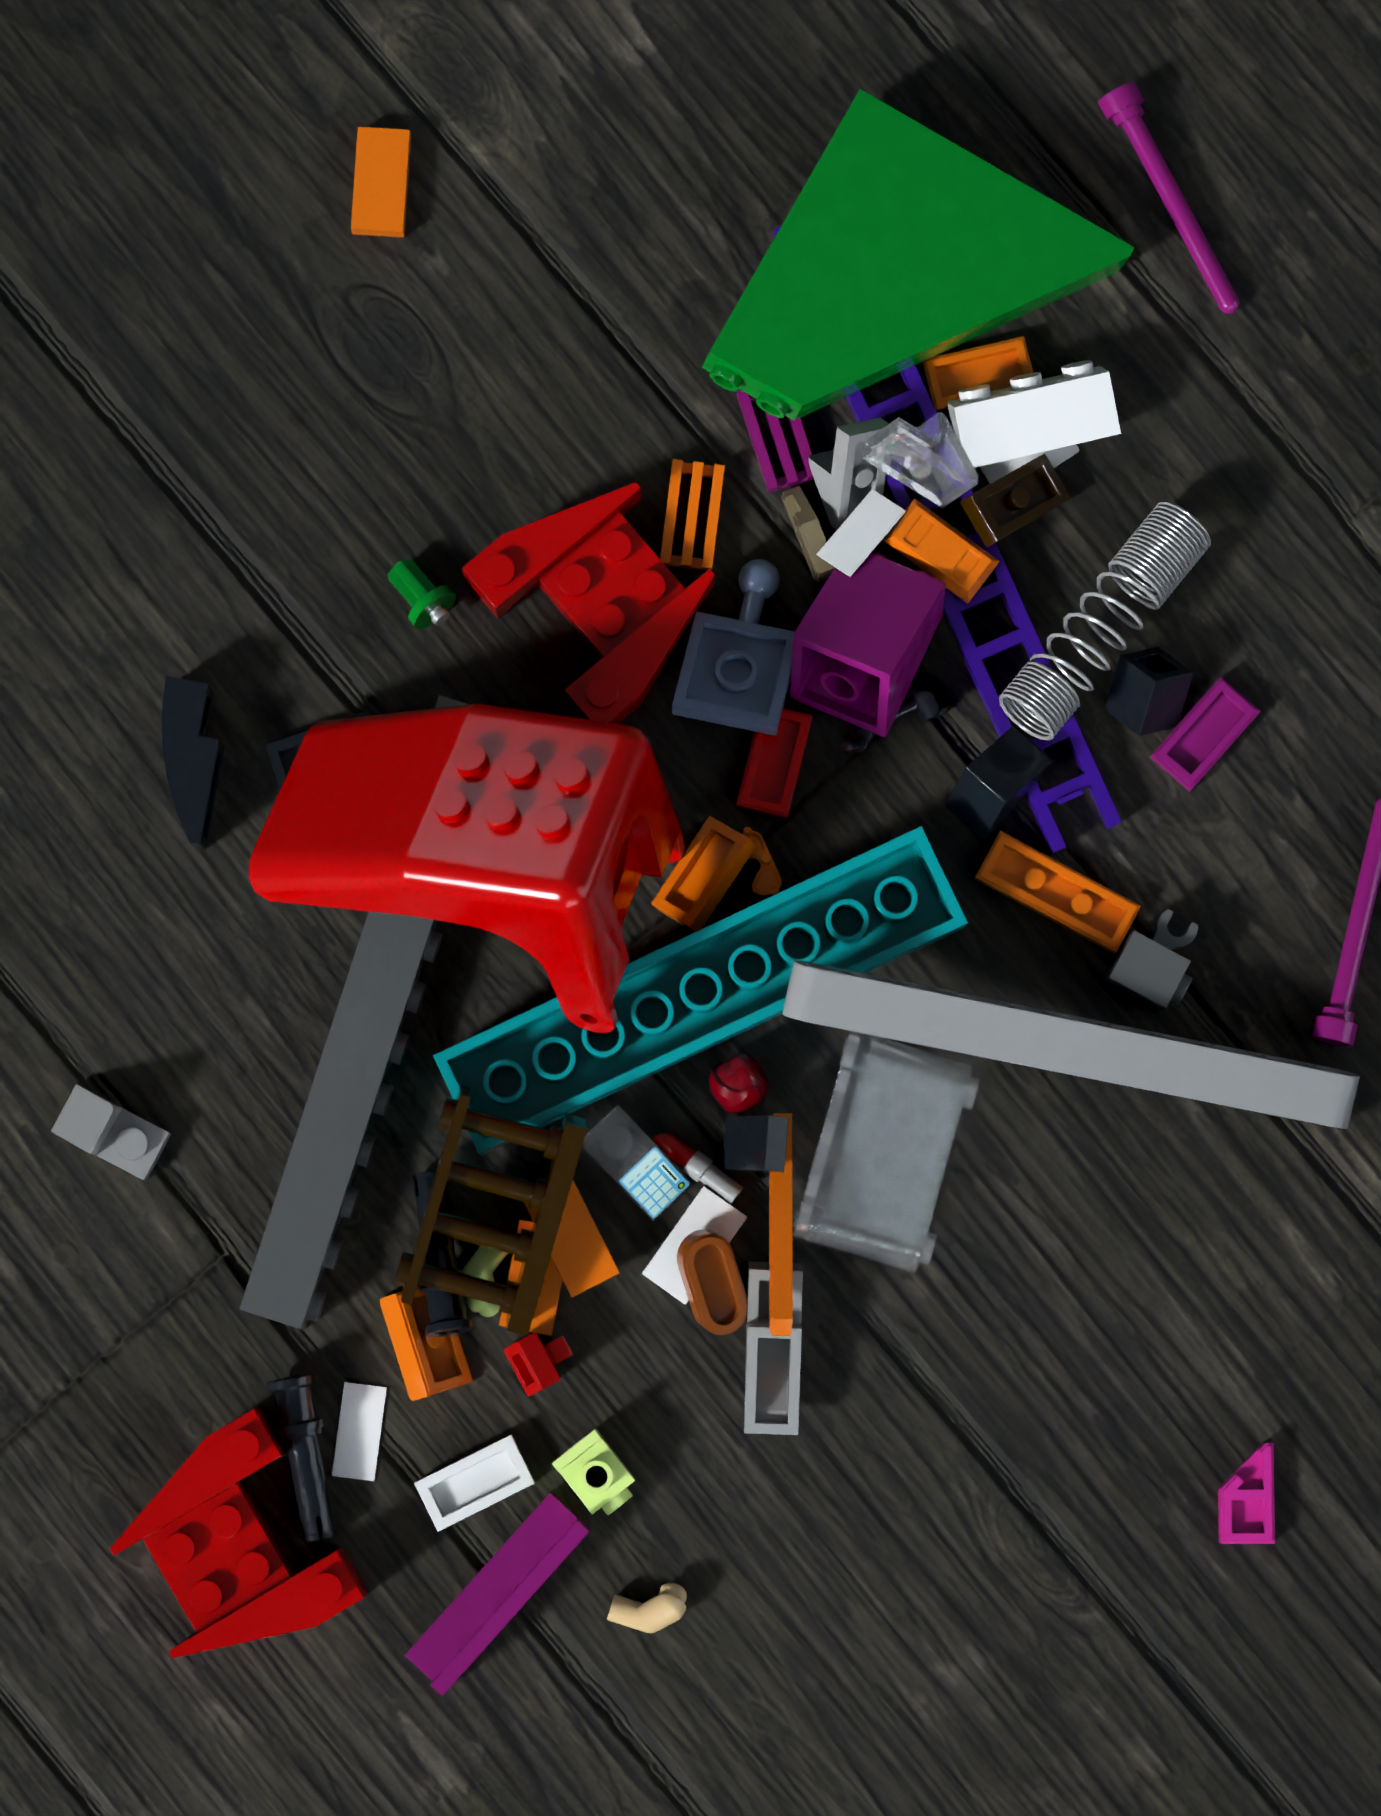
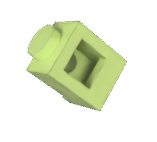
(590, 1452)

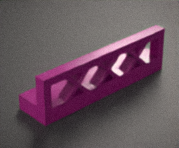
(497, 1593)

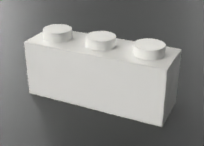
(1035, 414)

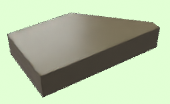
(807, 531)

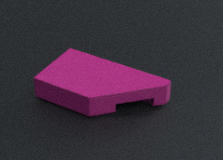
(1248, 1502)

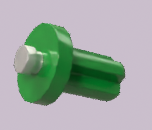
(427, 602)

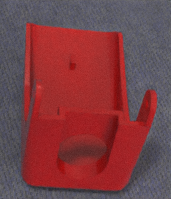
(480, 825)

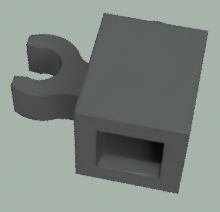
(1150, 968)

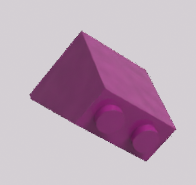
(865, 641)

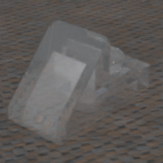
(923, 458)

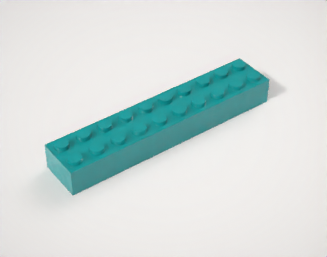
(708, 986)

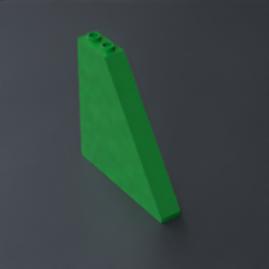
(894, 261)

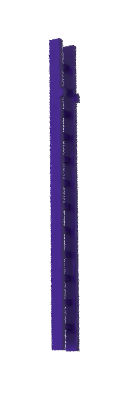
(1024, 634)

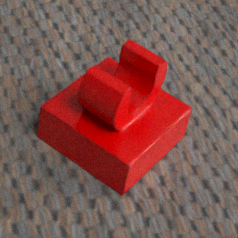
(536, 1362)

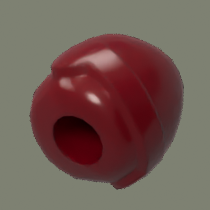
(738, 1083)

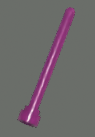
(1125, 109)
(1336, 1022)

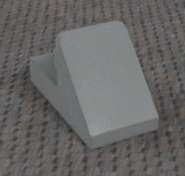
(843, 474)
(111, 1132)

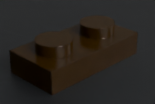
(1015, 500)

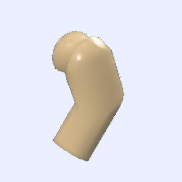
(653, 1614)

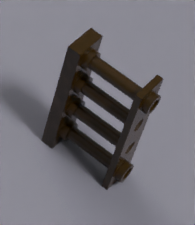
(529, 1247)

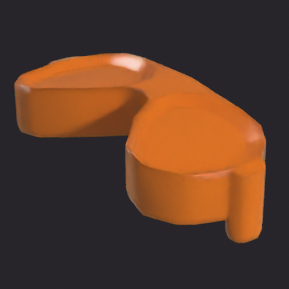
(767, 880)

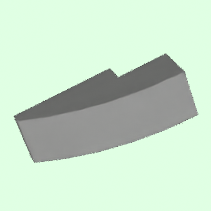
(771, 1361)

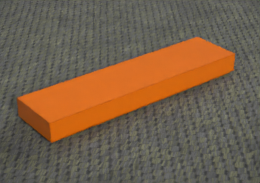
(781, 1244)

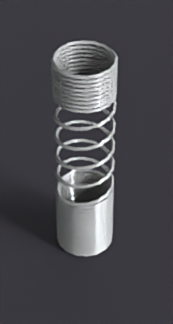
(1144, 568)

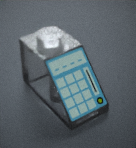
(635, 1163)

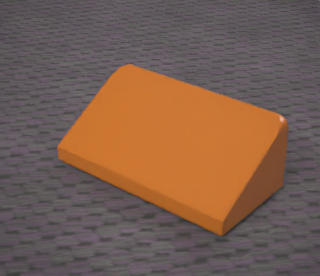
(425, 1362)

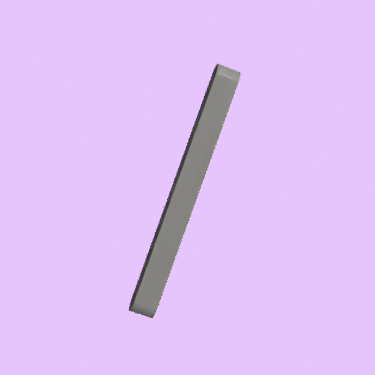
(1070, 1044)

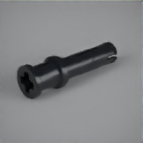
(445, 1309)
(300, 1429)

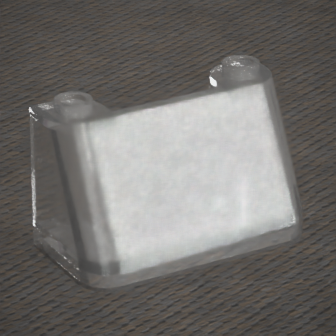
(884, 1151)

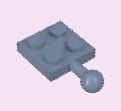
(737, 668)

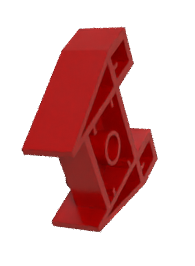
(607, 590)
(224, 1556)

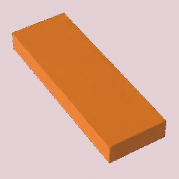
(1057, 892)

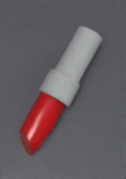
(698, 1166)

